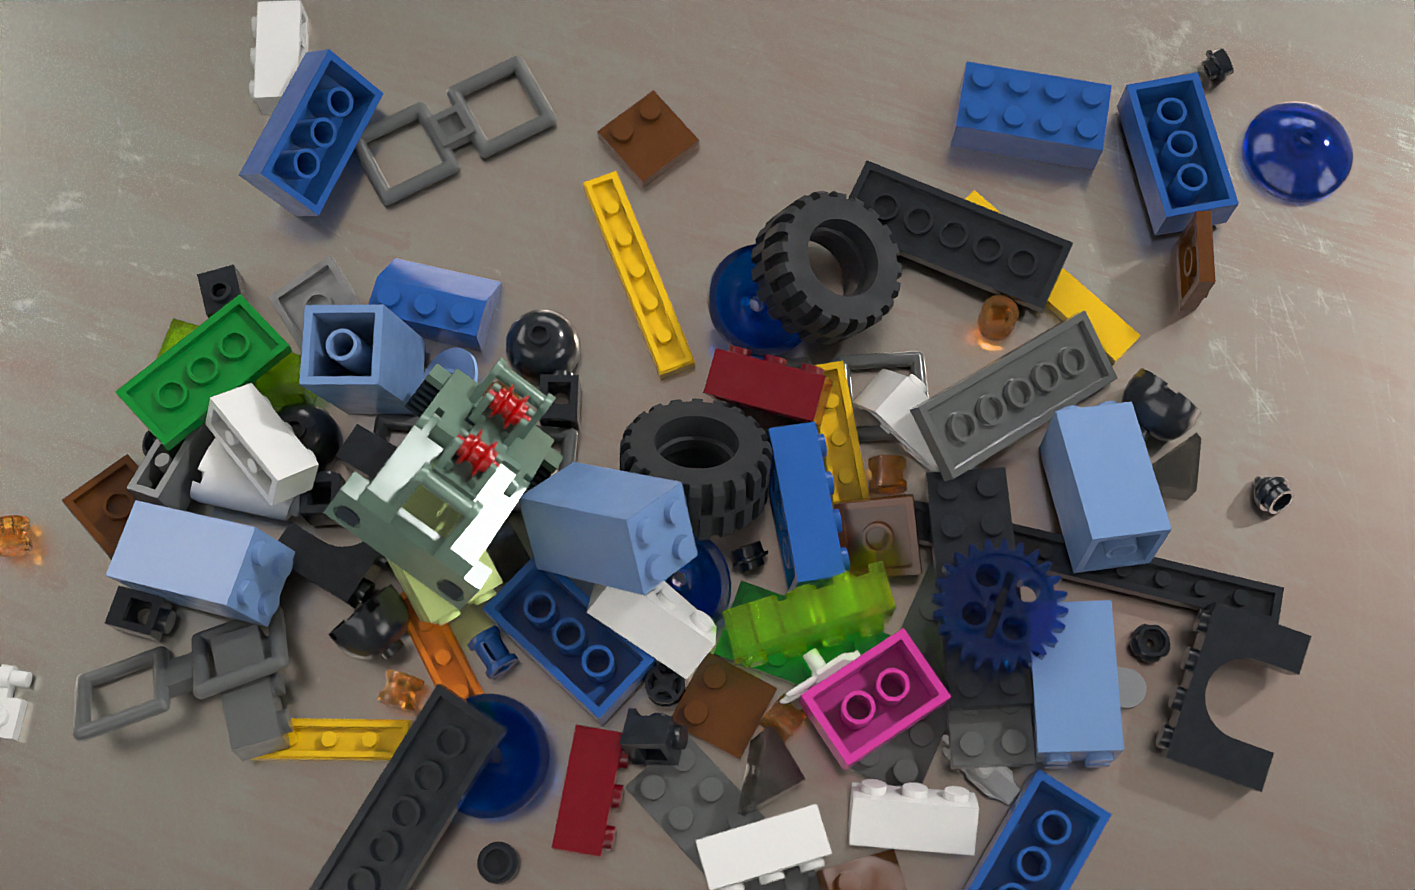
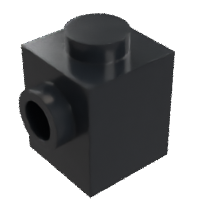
(220, 287)
(315, 501)

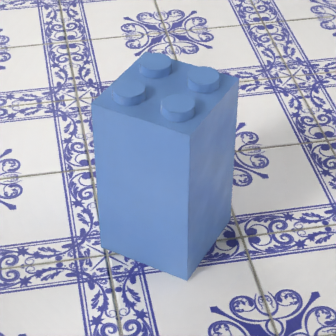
(361, 358)
(1103, 486)
(609, 527)
(202, 562)
(1078, 691)

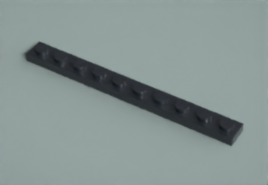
(1157, 580)

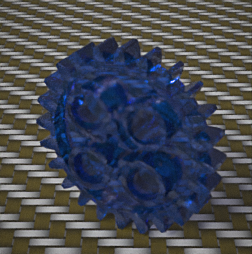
(1034, 618)

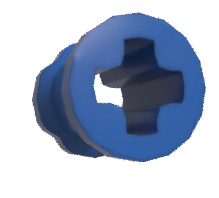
(492, 652)

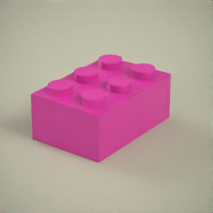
(874, 699)

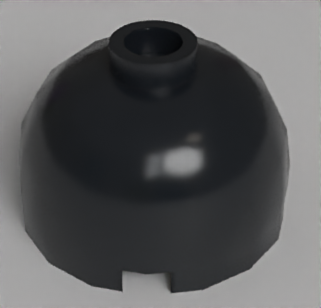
(542, 344)
(1158, 408)
(315, 430)
(374, 627)

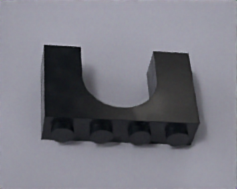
(352, 569)
(1191, 734)

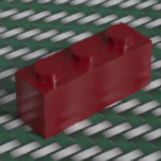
(768, 385)
(590, 793)

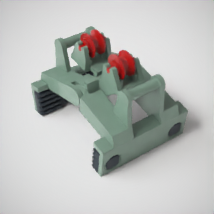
(484, 464)

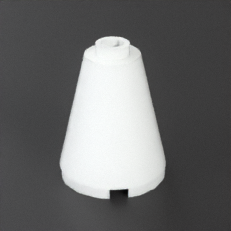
(229, 487)

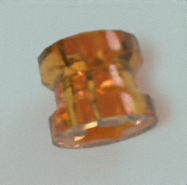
(994, 326)
(887, 474)
(14, 536)
(400, 690)
(784, 719)

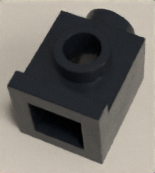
(562, 385)
(130, 607)
(653, 739)

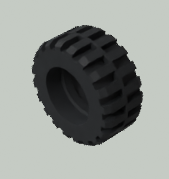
(858, 245)
(710, 437)

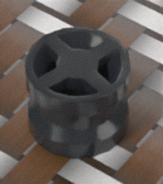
(661, 679)

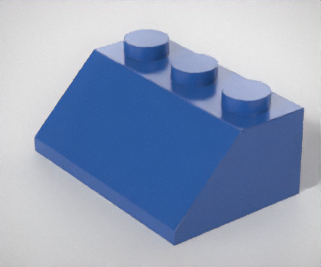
(438, 302)

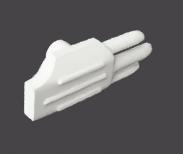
(820, 671)
(992, 781)

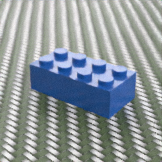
(1031, 115)
(311, 133)
(1176, 152)
(803, 507)
(551, 624)
(1040, 839)

